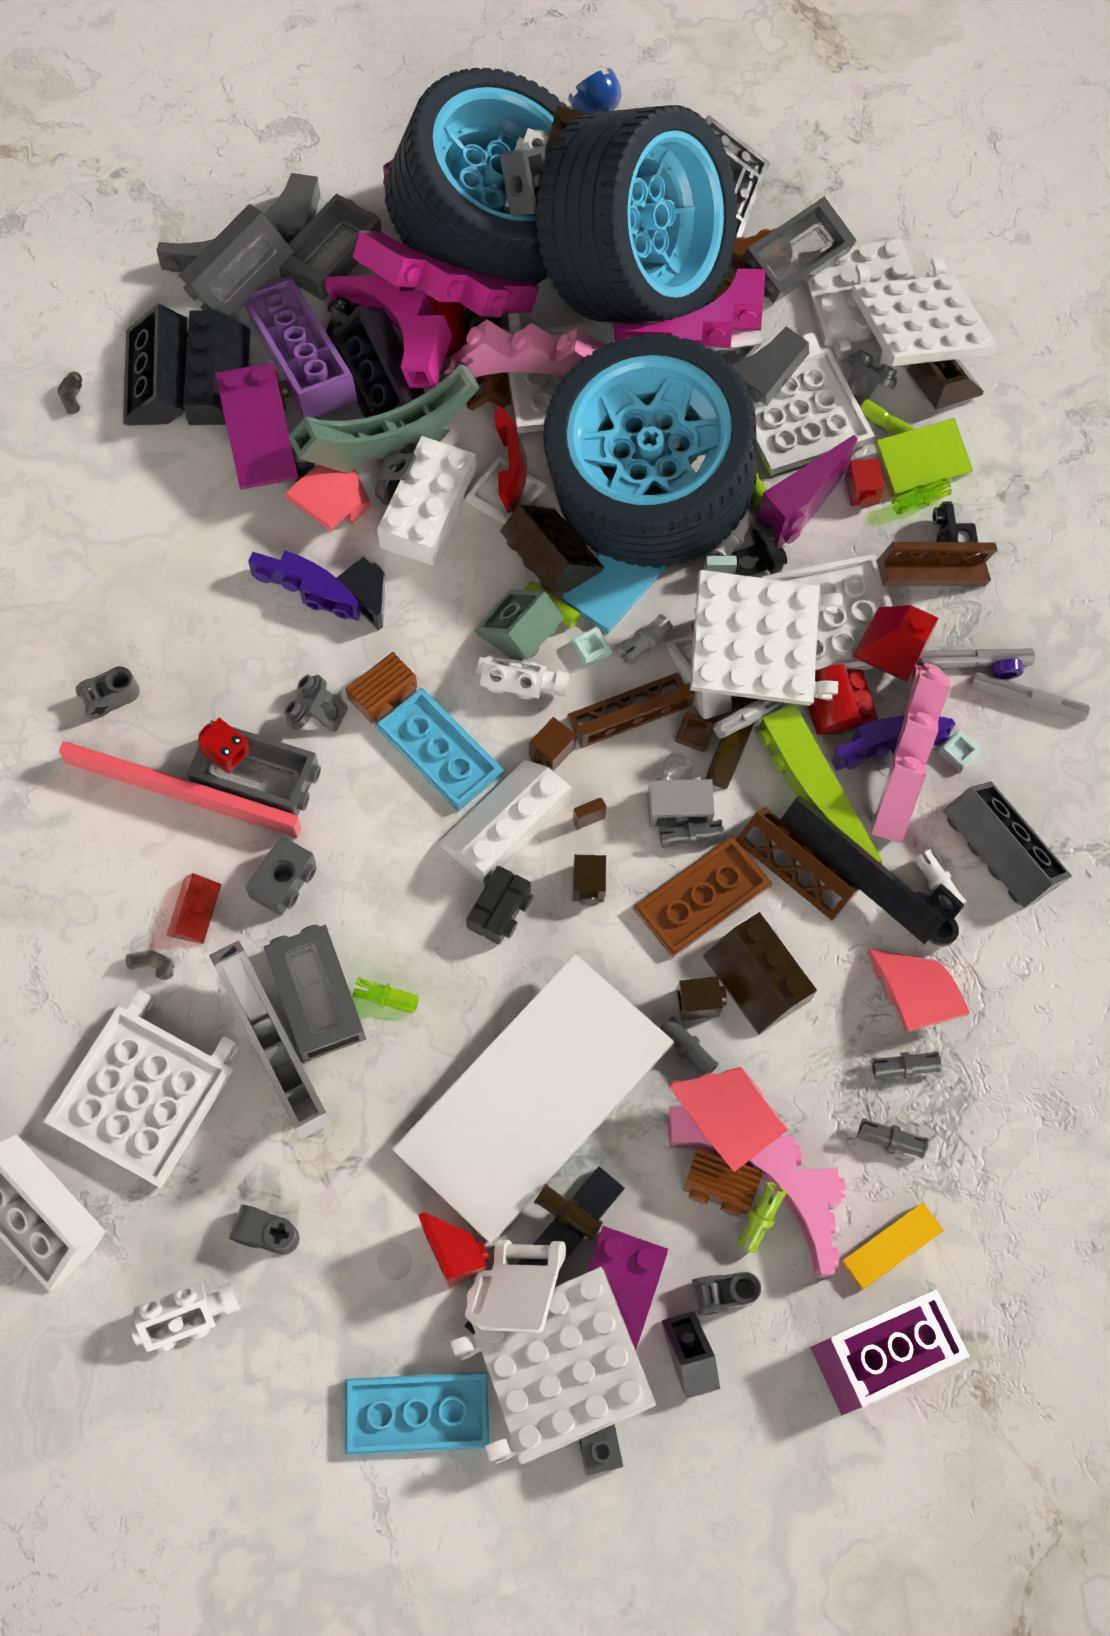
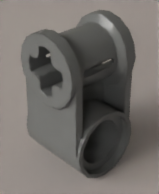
(106, 692)
(258, 1230)
(723, 1292)

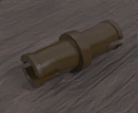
(568, 1212)

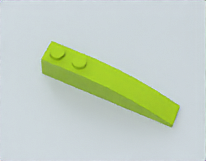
(808, 772)

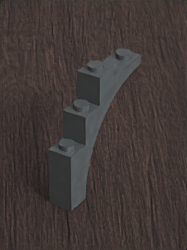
(288, 215)
(772, 365)

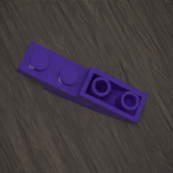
(317, 586)
(878, 739)

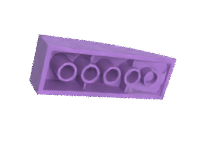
(300, 349)

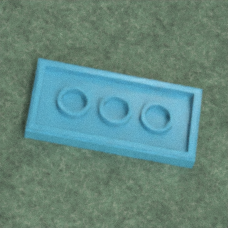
(612, 592)
(439, 749)
(416, 1413)

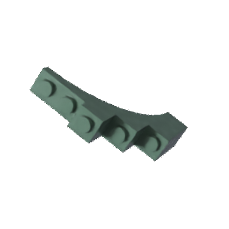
(345, 443)

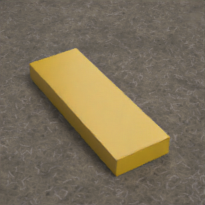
(892, 1246)

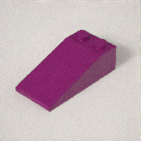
(256, 426)
(798, 497)
(632, 1273)
(889, 1352)

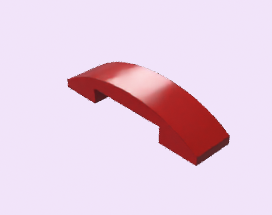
(512, 481)

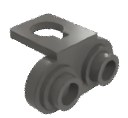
(863, 366)
(393, 470)
(309, 703)

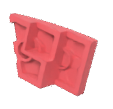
(330, 496)
(918, 989)
(730, 1114)

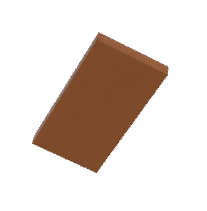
(702, 896)

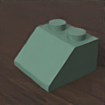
(521, 623)

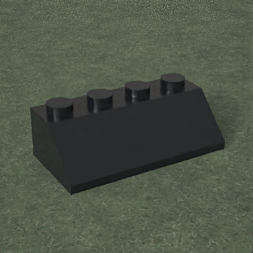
(213, 346)
(375, 360)
(155, 368)
(1006, 844)

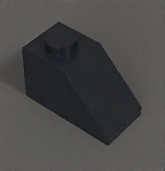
(368, 587)
(691, 1354)

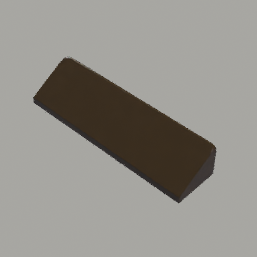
(729, 751)

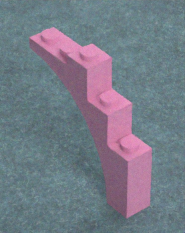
(529, 350)
(912, 751)
(808, 1190)

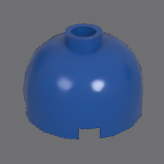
(597, 93)

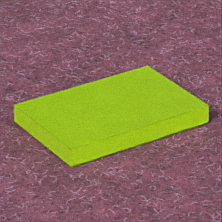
(923, 456)

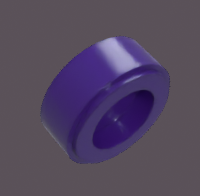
(1007, 668)

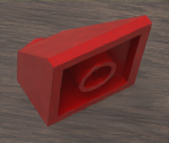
(896, 639)
(454, 1250)

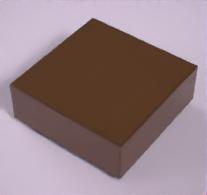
(694, 732)
(589, 813)

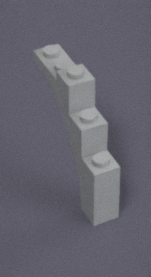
(270, 1041)

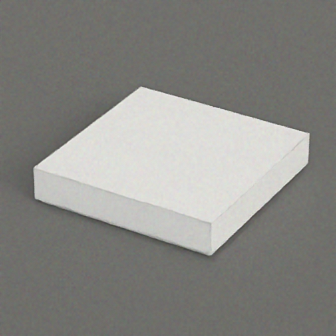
(486, 492)

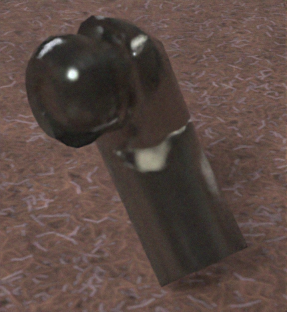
(68, 391)
(150, 958)

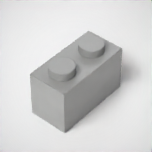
(680, 801)

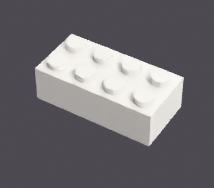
(427, 501)

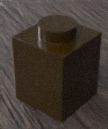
(589, 879)
(700, 998)

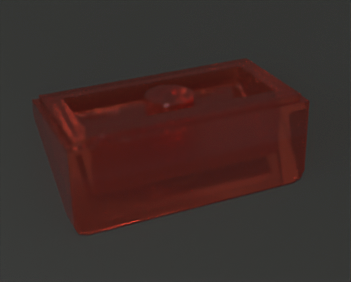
(194, 909)

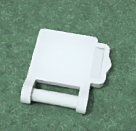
(515, 1295)

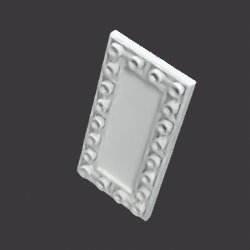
(533, 1098)

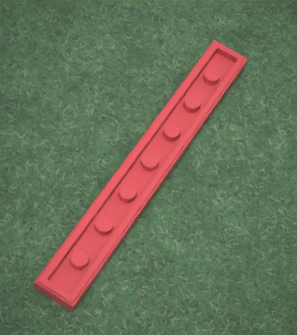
(180, 789)

